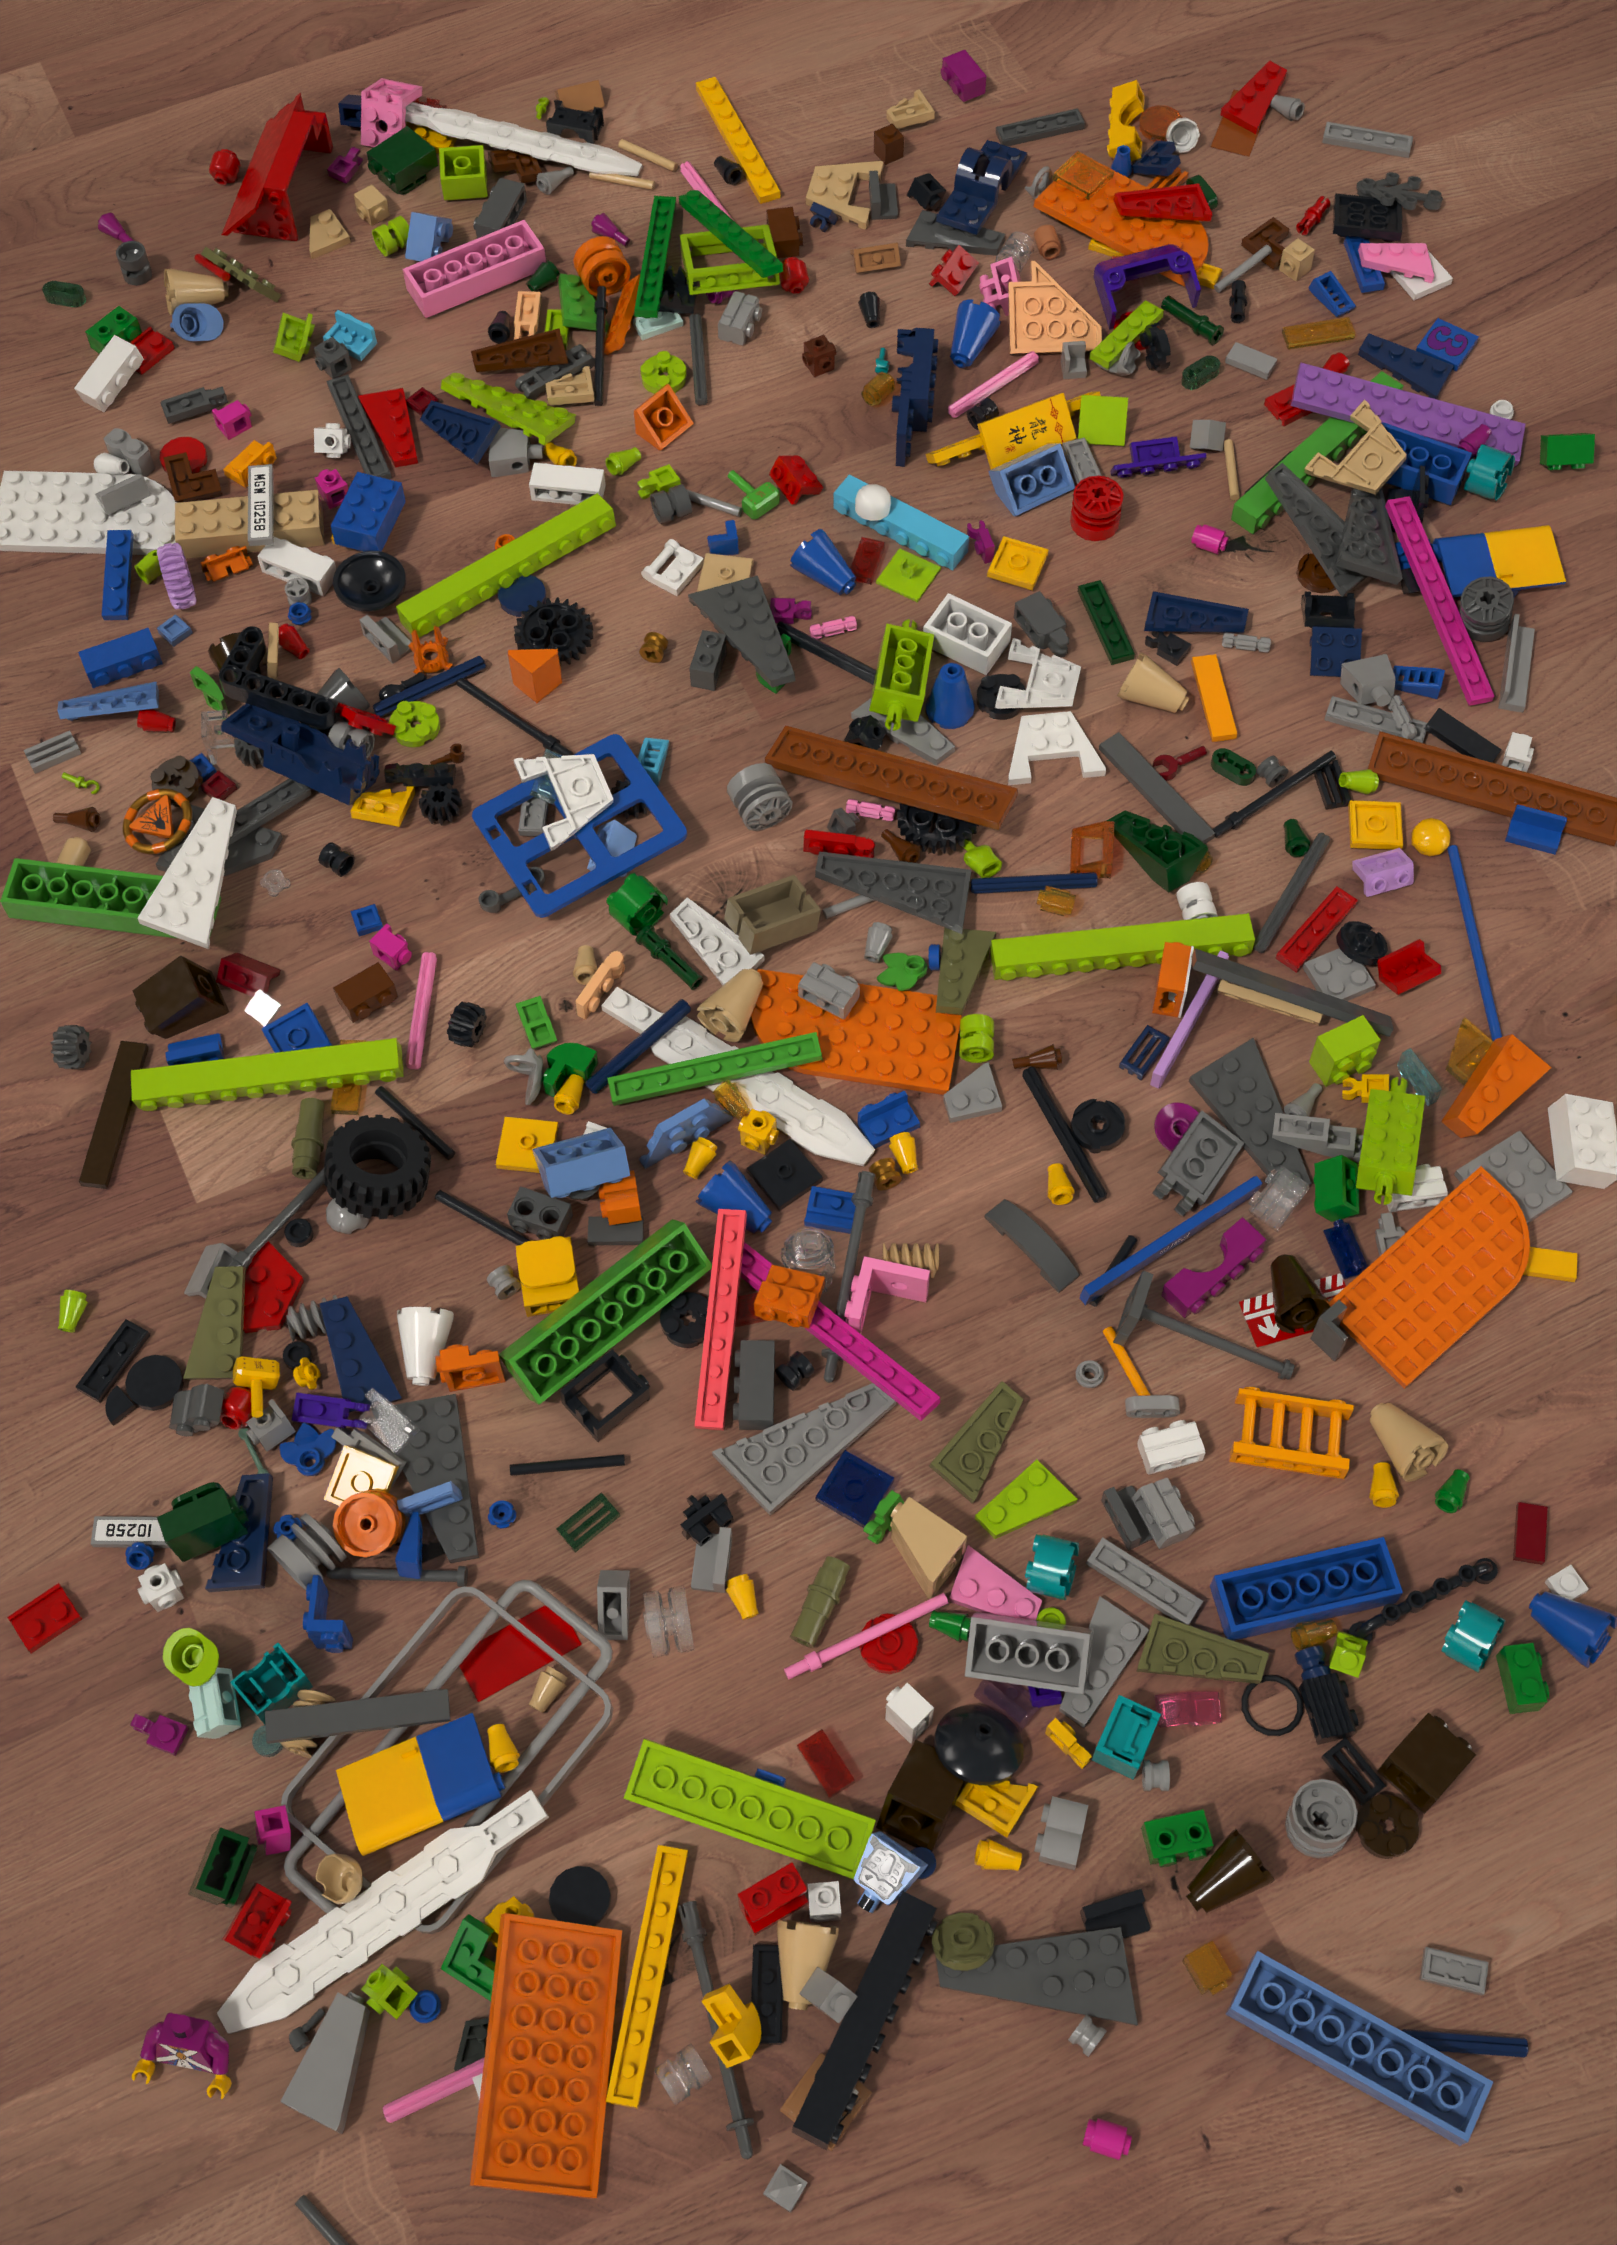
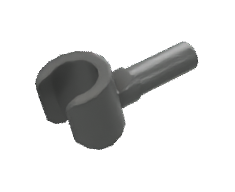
(298, 2037)

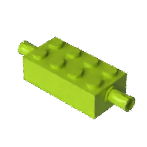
(901, 673)
(1390, 1141)

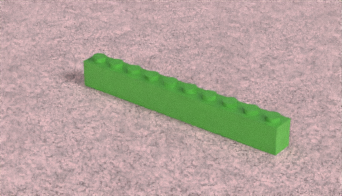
(1330, 440)

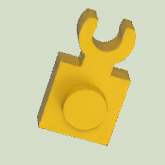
(1363, 1087)
(1063, 1737)

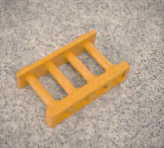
(1274, 1455)

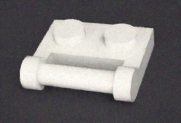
(678, 573)

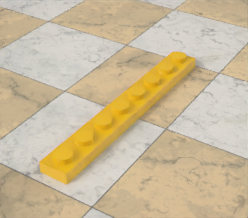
(738, 140)
(963, 447)
(647, 1977)

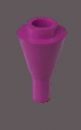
(110, 225)
(605, 227)

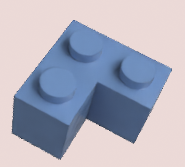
(426, 234)

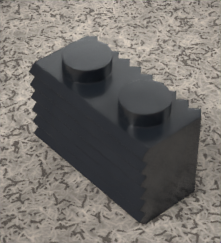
(1328, 1708)

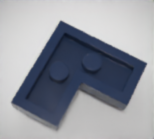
(1158, 160)

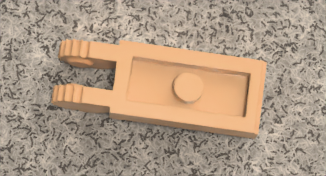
(527, 313)
(600, 982)

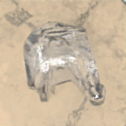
(809, 1249)

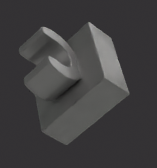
(842, 822)

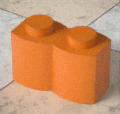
(620, 1201)

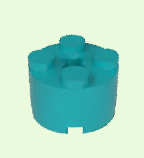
(1489, 472)
(1052, 1567)
(1473, 1636)

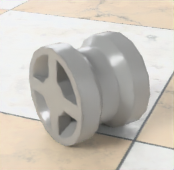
(296, 587)
(503, 1282)
(1155, 1775)
(1087, 2035)

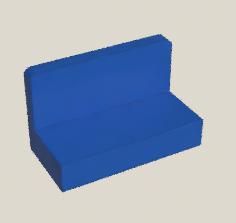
(1535, 829)
(195, 1050)

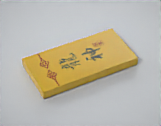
(1026, 430)

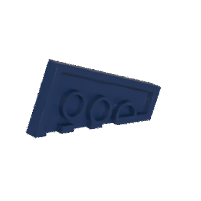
(1416, 368)
(1186, 614)

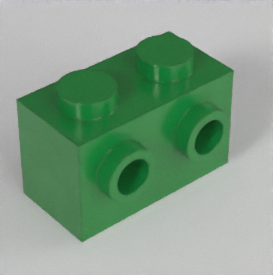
(117, 323)
(1567, 449)
(1336, 1188)
(1522, 1678)
(1177, 1838)

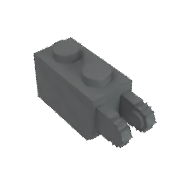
(1042, 623)

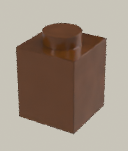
(888, 144)

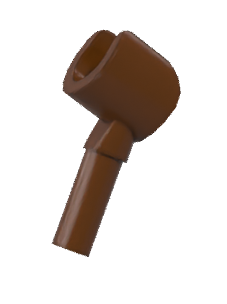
(455, 755)

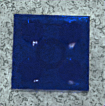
(854, 1489)

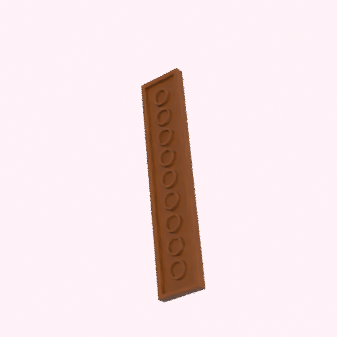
(892, 777)
(1492, 786)

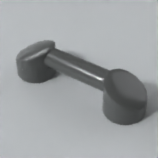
(492, 902)

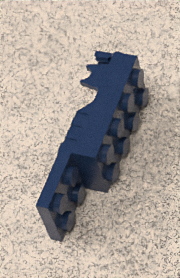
(915, 387)
(305, 753)

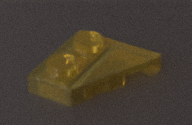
(1467, 1051)

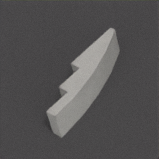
(1317, 1136)

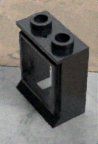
(621, 1369)

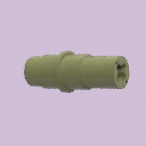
(308, 1139)
(820, 1601)

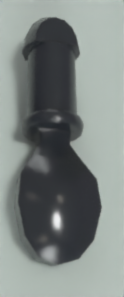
(391, 689)

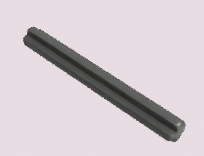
(698, 359)

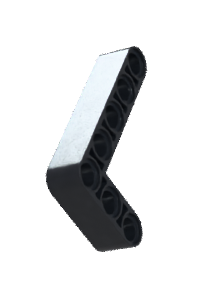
(268, 689)

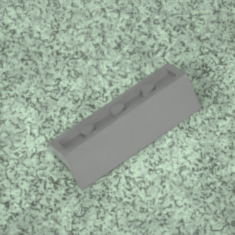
(1516, 667)

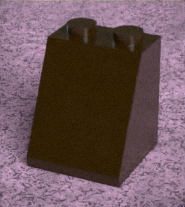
(179, 998)
(1426, 1762)
(920, 1799)

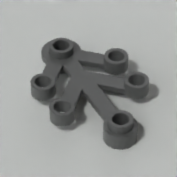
(1400, 192)

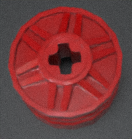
(1096, 508)

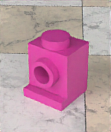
(232, 419)
(329, 483)
(390, 948)
(273, 1829)

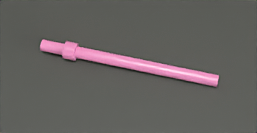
(815, 1660)

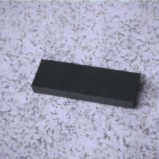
(1461, 737)
(112, 1361)
(768, 1992)

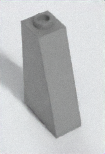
(329, 2068)

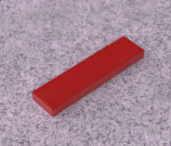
(1316, 929)

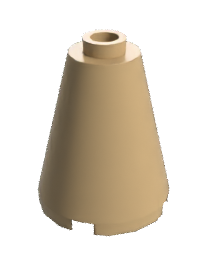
(191, 288)
(1153, 687)
(732, 1005)
(1407, 1441)
(801, 1950)

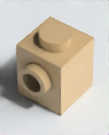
(371, 205)
(1297, 259)

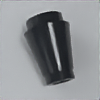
(729, 170)
(870, 308)
(500, 327)

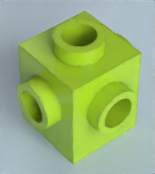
(388, 1991)

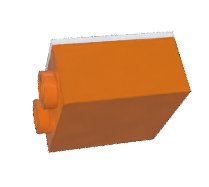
(1173, 979)

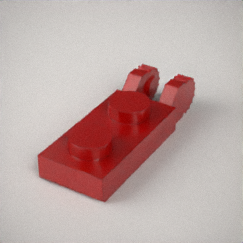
(837, 843)

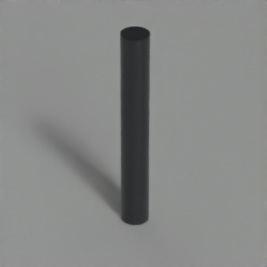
(1122, 1255)

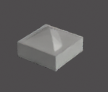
(785, 2188)

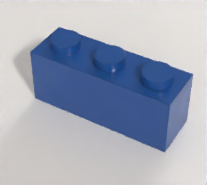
(120, 658)

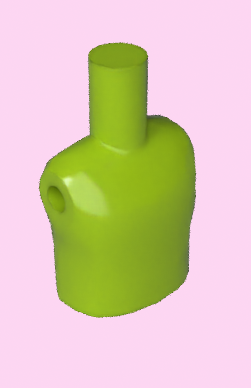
(149, 568)
(981, 860)

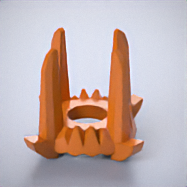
(439, 647)

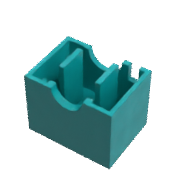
(271, 1683)
(1126, 1737)

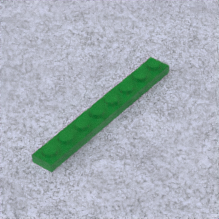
(730, 234)
(655, 257)

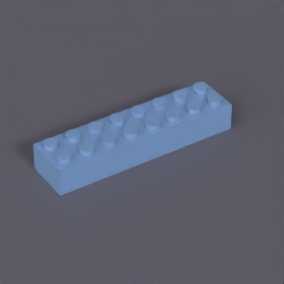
(1360, 2049)

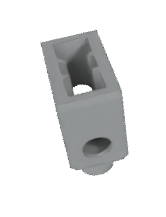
(512, 452)
(1369, 680)

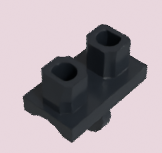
(701, 1514)

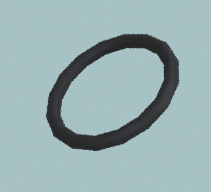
(1291, 1687)

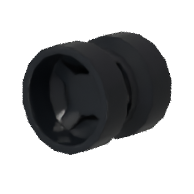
(985, 411)
(338, 860)
(795, 1370)

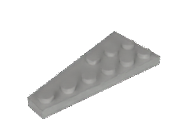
(794, 1451)

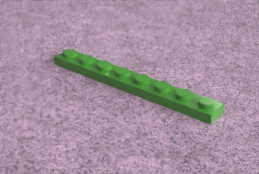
(714, 1068)

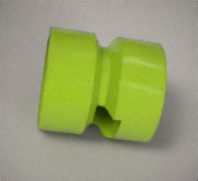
(391, 236)
(976, 1038)

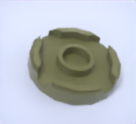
(963, 1941)

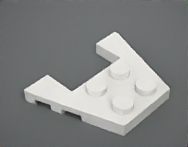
(1050, 681)
(1052, 738)
(578, 788)

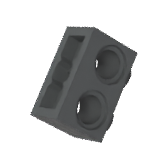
(708, 660)
(543, 1209)

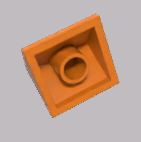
(661, 418)
(535, 671)

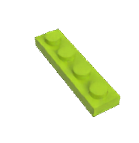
(1111, 348)

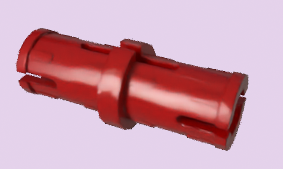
(1313, 215)

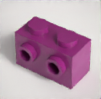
(963, 75)

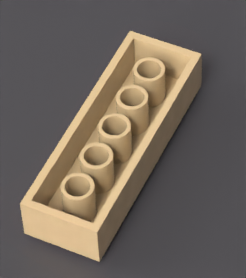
(220, 524)

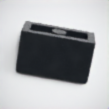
(1120, 1911)

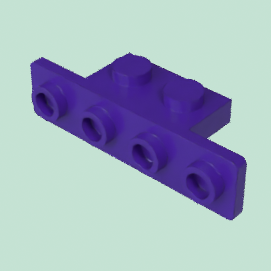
(1156, 455)

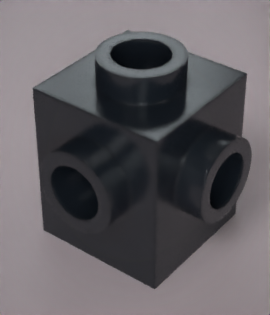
(866, 732)

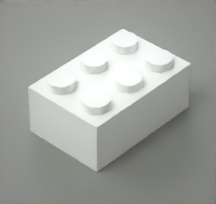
(968, 633)
(1584, 1141)

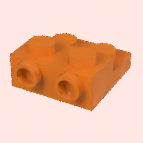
(789, 1296)
(469, 1371)

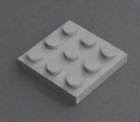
(1522, 1173)

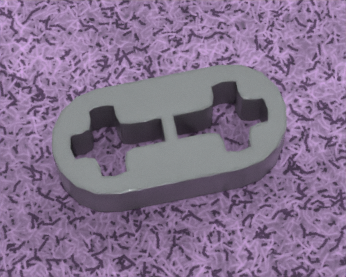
(1152, 1406)

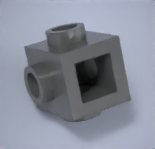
(332, 358)

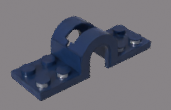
(976, 199)

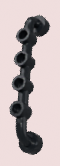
(1483, 1572)

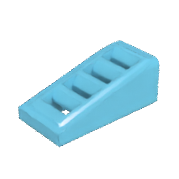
(653, 760)

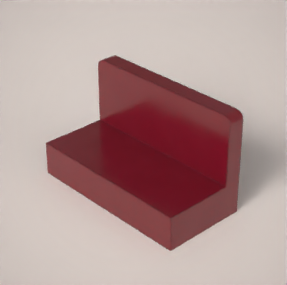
(245, 974)

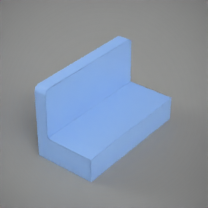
(616, 839)

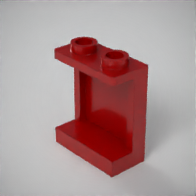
(773, 1898)

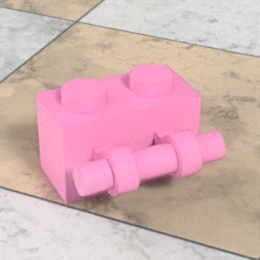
(1003, 273)

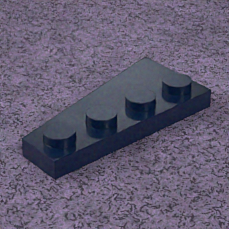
(461, 429)
(354, 1354)
(244, 1560)

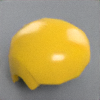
(1430, 837)

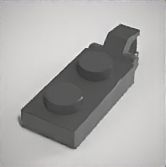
(193, 403)

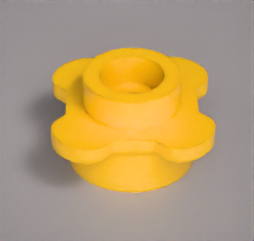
(306, 1374)

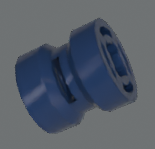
(1312, 1662)

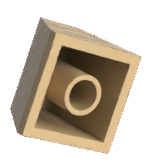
(927, 1544)

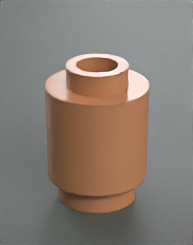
(1047, 242)

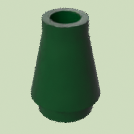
(543, 276)
(1296, 841)

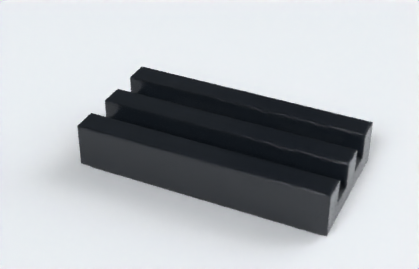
(1334, 766)
(1345, 1779)

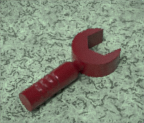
(1172, 764)

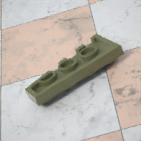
(247, 277)
(961, 967)
(220, 1327)
(974, 1447)
(1192, 1652)

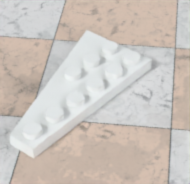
(193, 882)

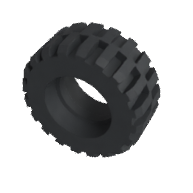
(375, 1193)

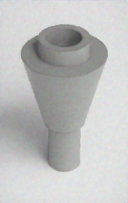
(550, 180)
(1303, 1104)

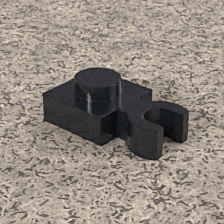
(1170, 648)

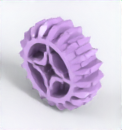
(176, 576)

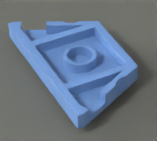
(684, 1128)

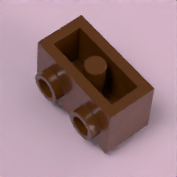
(784, 231)
(365, 992)

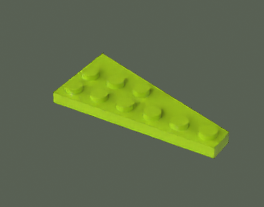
(511, 409)

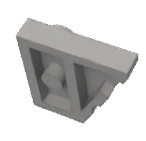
(973, 1096)

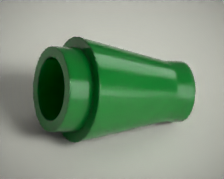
(1452, 1493)
(951, 1624)

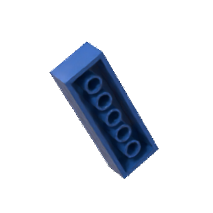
(1305, 1589)

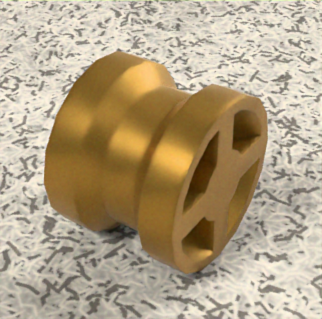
(653, 648)
(885, 1174)

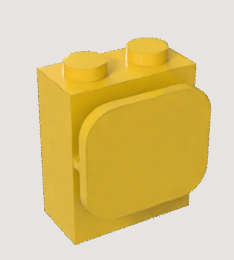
(546, 1274)

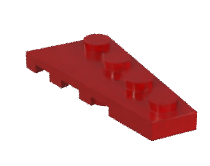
(1254, 99)
(1174, 202)
(392, 424)

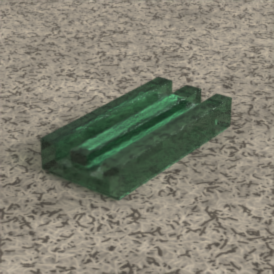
(595, 1530)

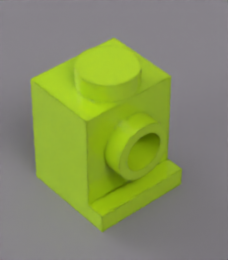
(1348, 1654)

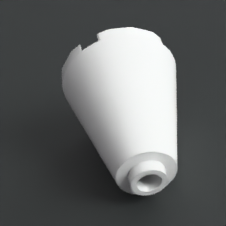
(422, 1338)

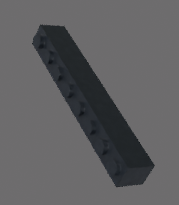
(862, 2024)

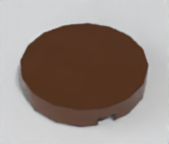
(1313, 576)

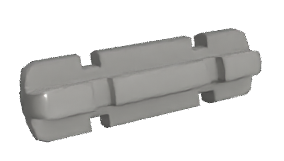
(1246, 642)
(1402, 717)

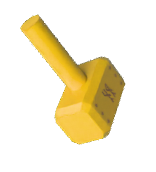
(258, 1375)

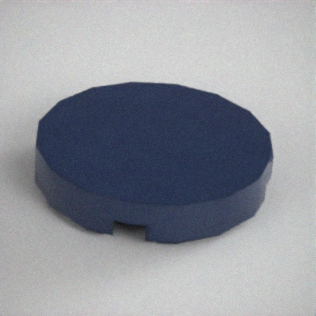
(520, 594)

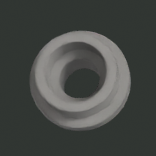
(1093, 1367)

